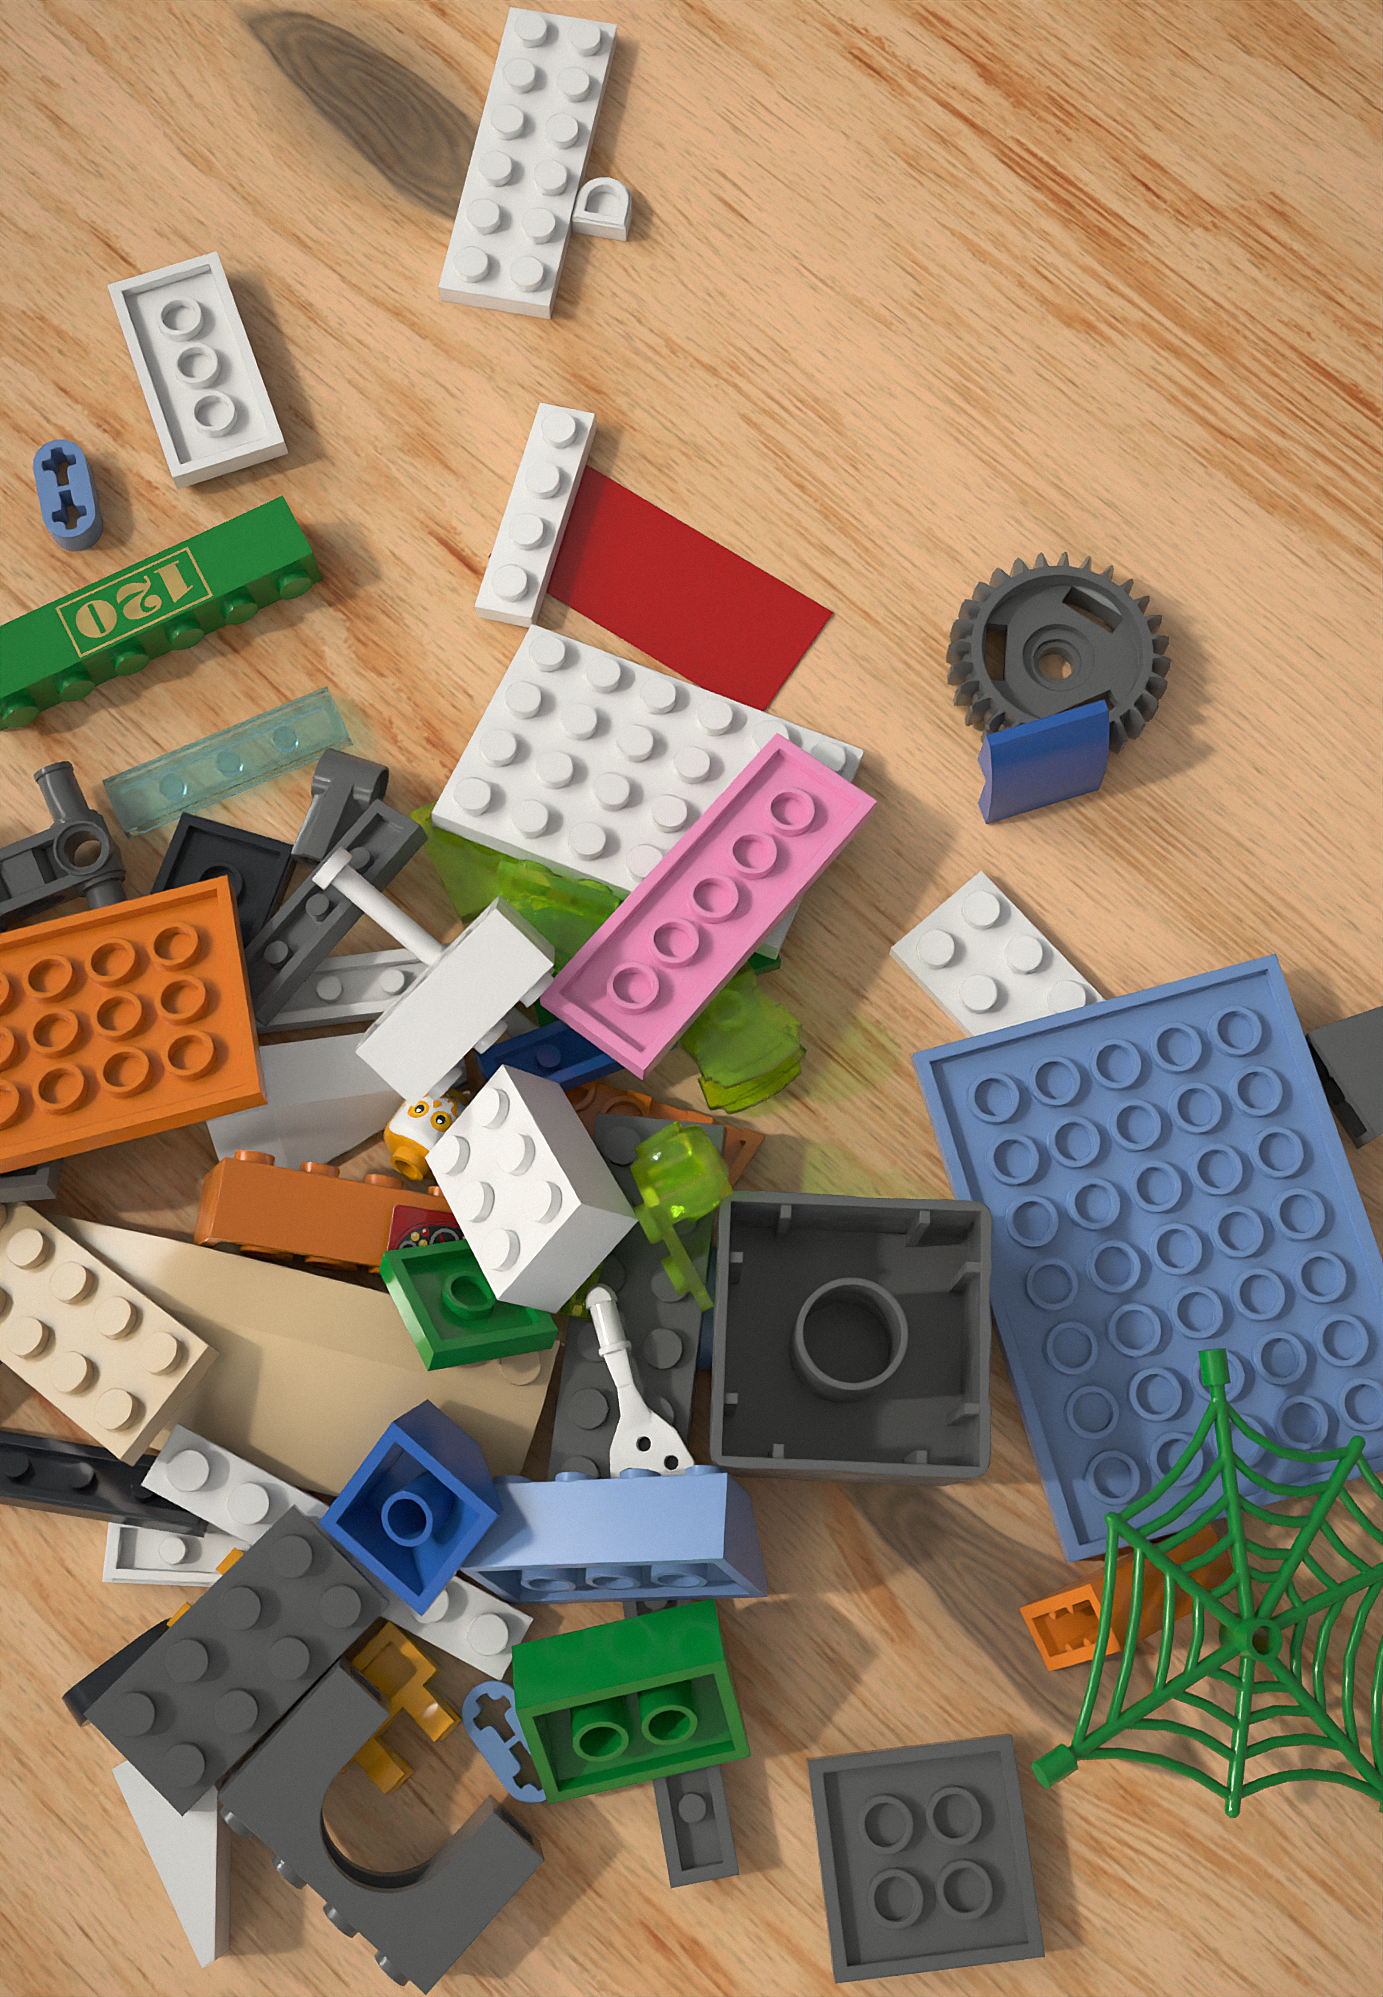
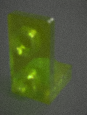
(672, 1192)

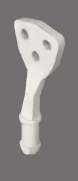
(636, 1418)

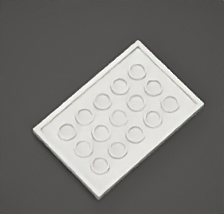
(607, 764)

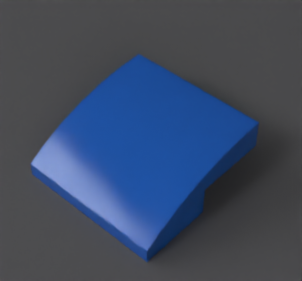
(1044, 761)

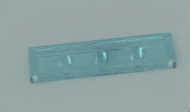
(226, 763)

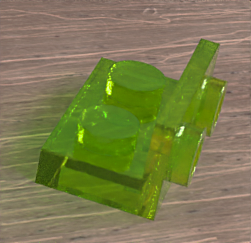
(556, 907)

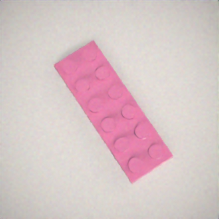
(708, 905)

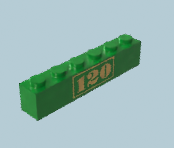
(151, 610)

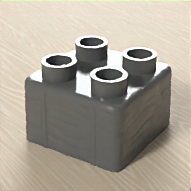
(851, 1339)

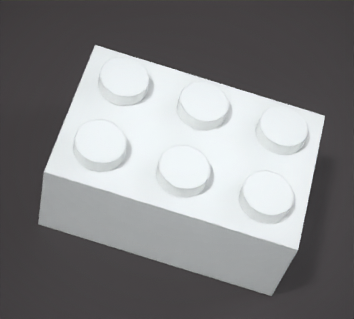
(459, 1003)
(530, 1190)

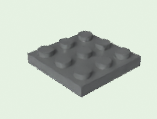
(924, 1858)

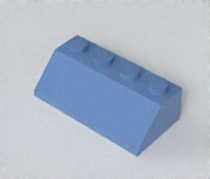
(621, 1539)

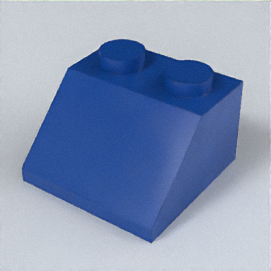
(417, 1505)

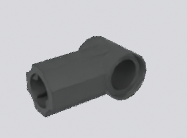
(341, 794)

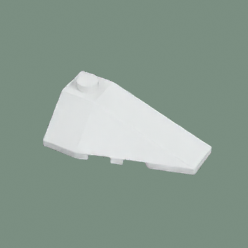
(317, 1106)

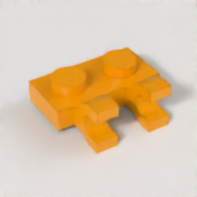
(403, 1675)

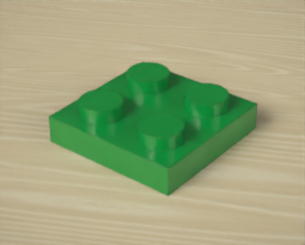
(455, 1309)

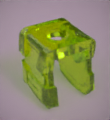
(744, 1046)

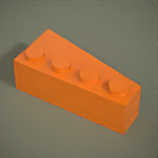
(302, 1212)

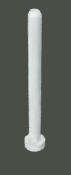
(395, 921)

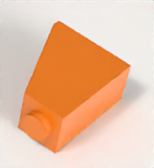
(1068, 1618)

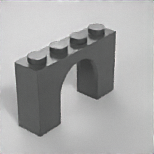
(411, 1916)

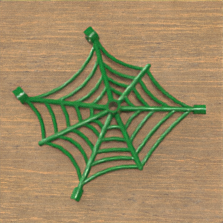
(1243, 1634)

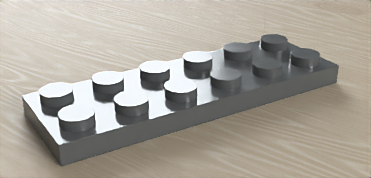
(655, 1319)

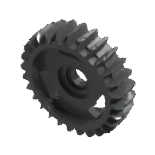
(1038, 624)

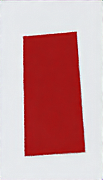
(680, 595)

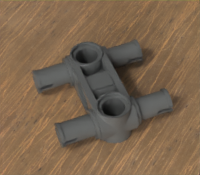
(42, 867)

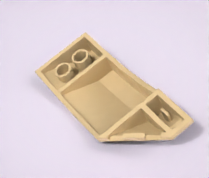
(312, 1362)

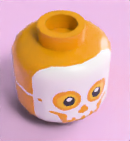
(417, 1130)

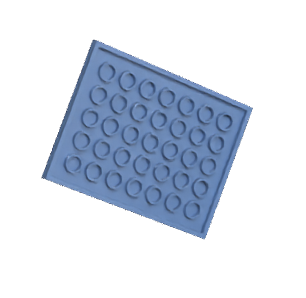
(1158, 1197)

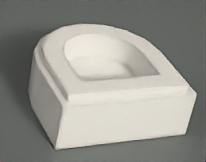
(603, 209)

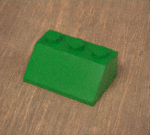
(629, 1701)

